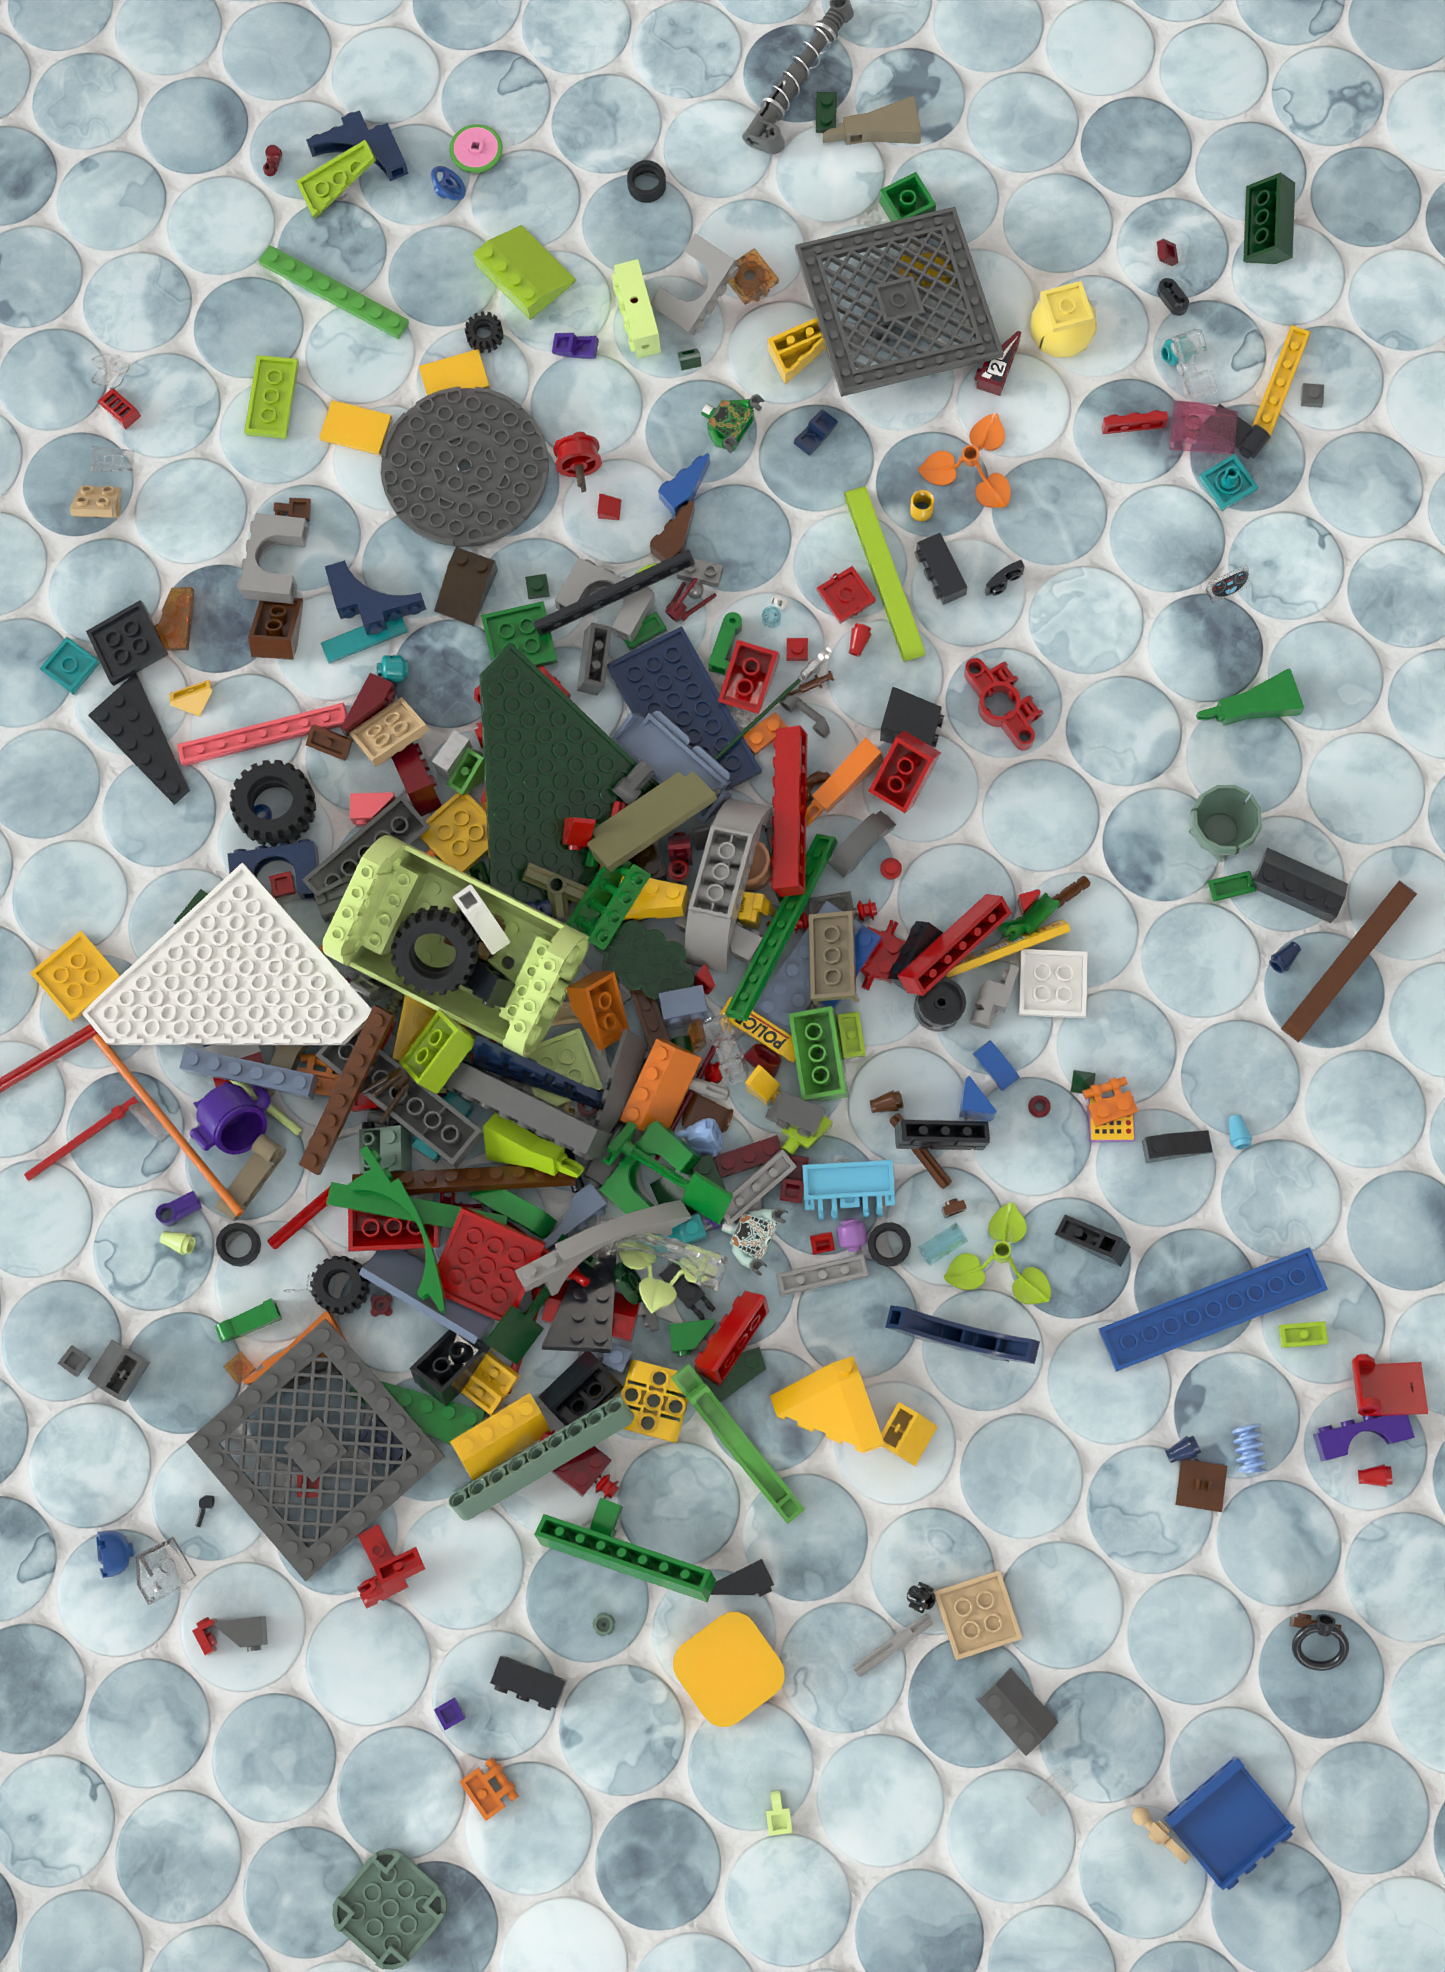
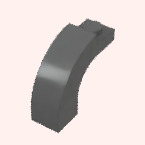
(860, 842)

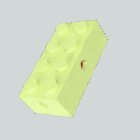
(636, 309)

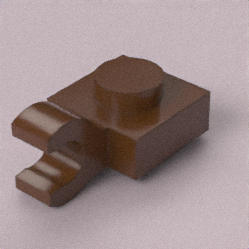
(295, 508)

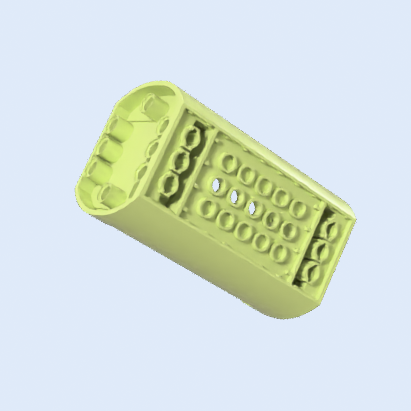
(400, 880)

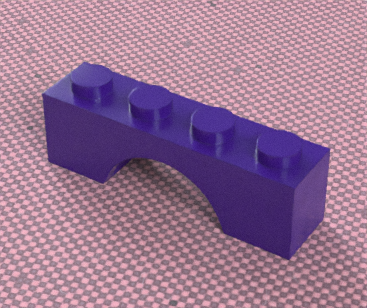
(1335, 1442)

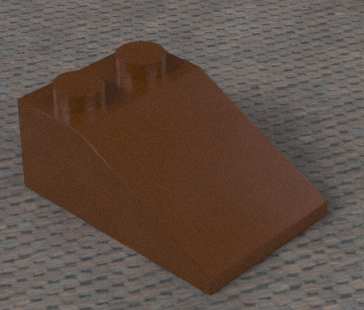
(276, 629)

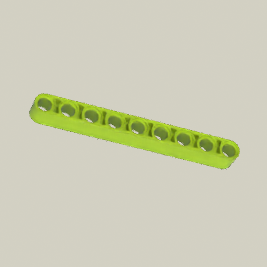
(884, 574)

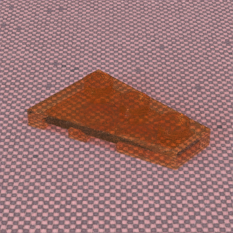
(176, 619)

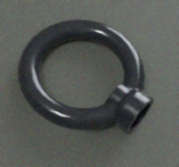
(1324, 1626)

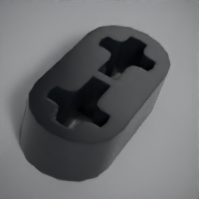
(1175, 295)

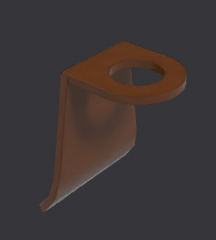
(702, 1108)

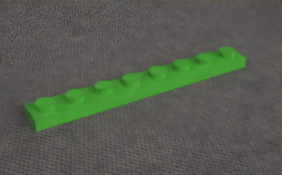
(334, 292)

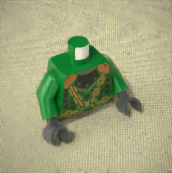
(731, 421)

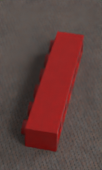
(954, 944)

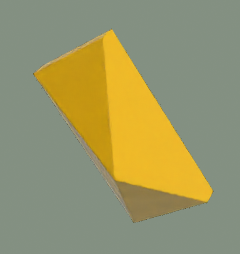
(192, 698)

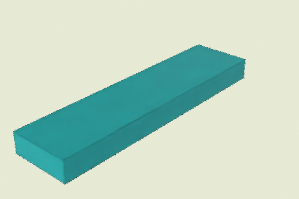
(358, 640)

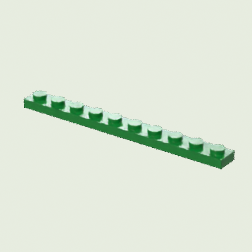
(779, 932)

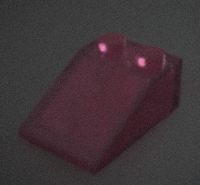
(1202, 428)

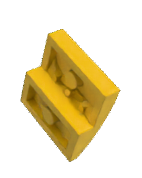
(490, 1383)

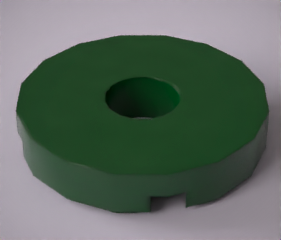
(628, 1282)

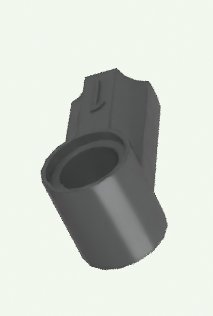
(630, 786)

